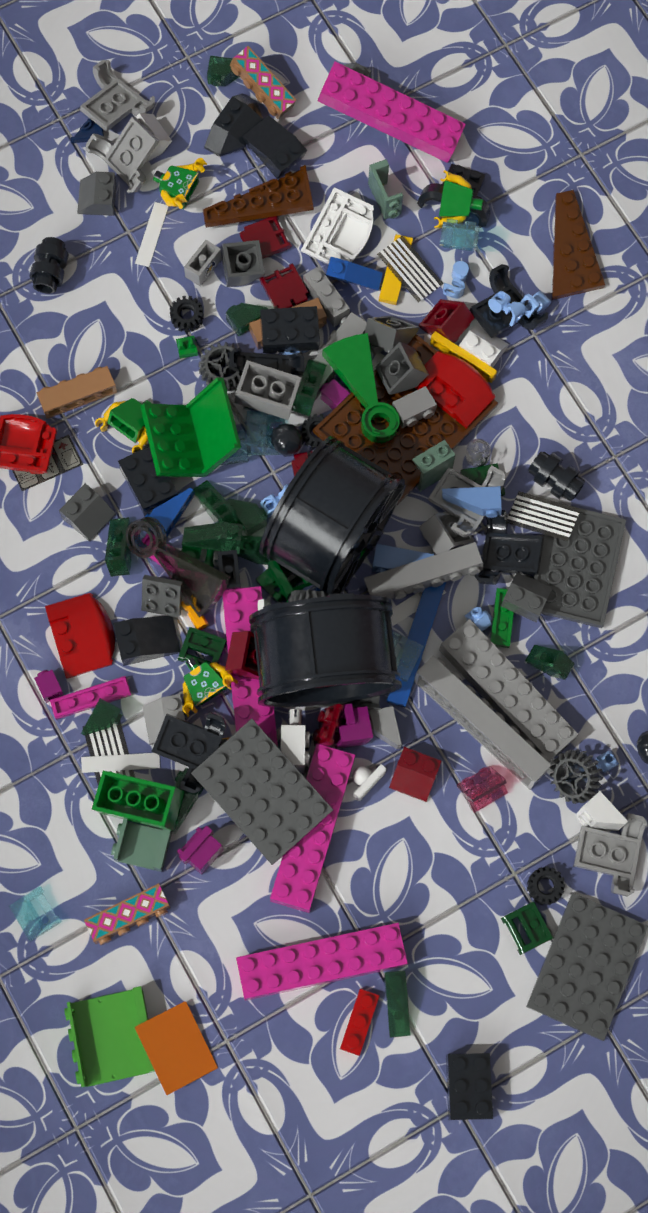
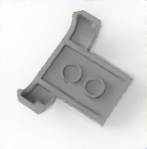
(114, 100)
(127, 153)
(468, 520)
(612, 853)

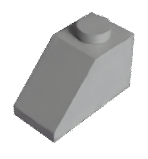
(385, 726)

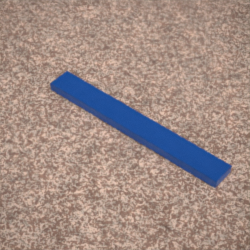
(419, 633)

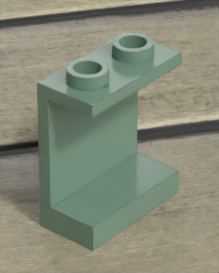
(378, 176)
(434, 464)
(141, 846)

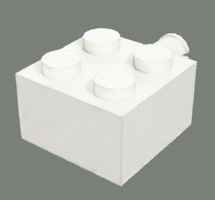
(295, 740)

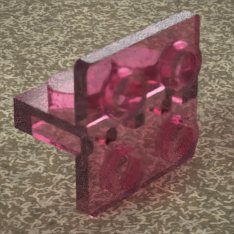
(483, 788)

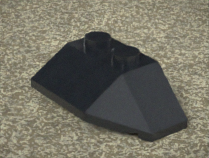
(232, 123)

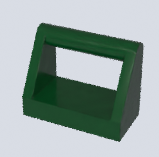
(282, 581)

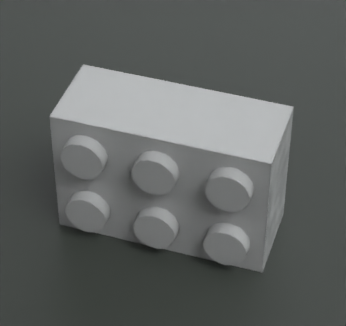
(267, 390)

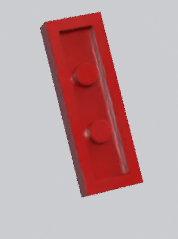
(359, 1022)

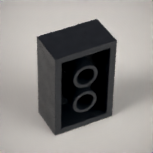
(289, 329)
(145, 485)
(469, 1086)

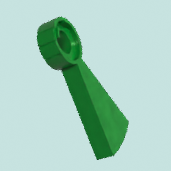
(353, 364)

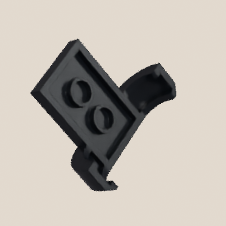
(475, 178)
(499, 322)
(290, 364)
(508, 552)
(189, 744)

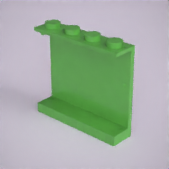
(107, 1038)

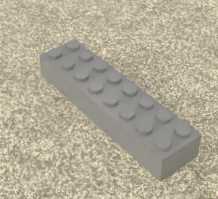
(507, 690)
(482, 722)

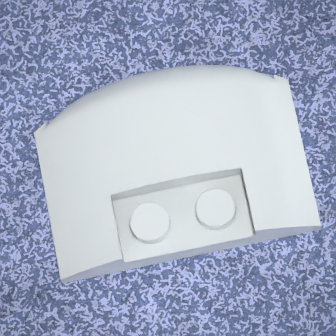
(340, 228)

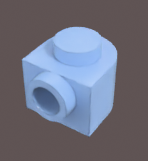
(480, 618)

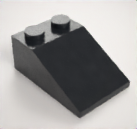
(274, 146)
(146, 639)

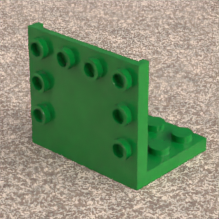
(193, 436)

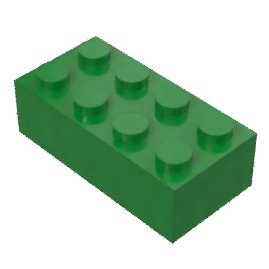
(138, 800)

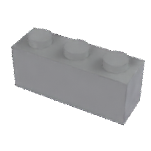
(320, 287)

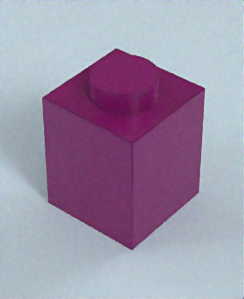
(333, 394)
(48, 685)

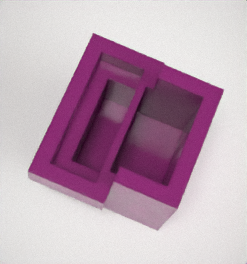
(353, 727)
(200, 850)

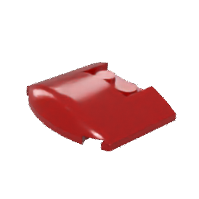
(457, 387)
(25, 443)
(82, 634)

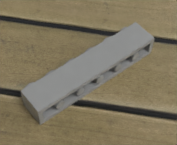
(348, 327)
(426, 573)

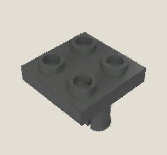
(161, 596)

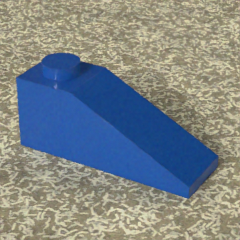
(353, 273)
(172, 510)

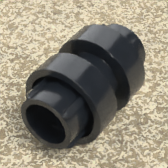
(48, 270)
(549, 471)

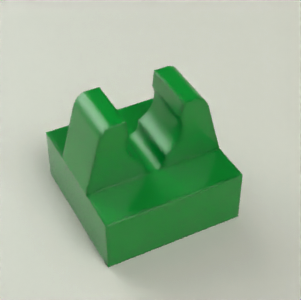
(187, 347)

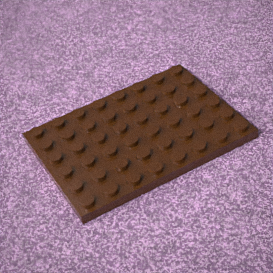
(409, 442)

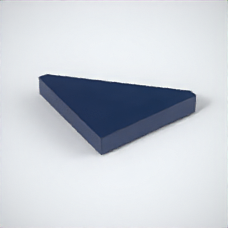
(86, 131)

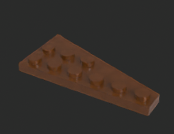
(266, 200)
(573, 255)

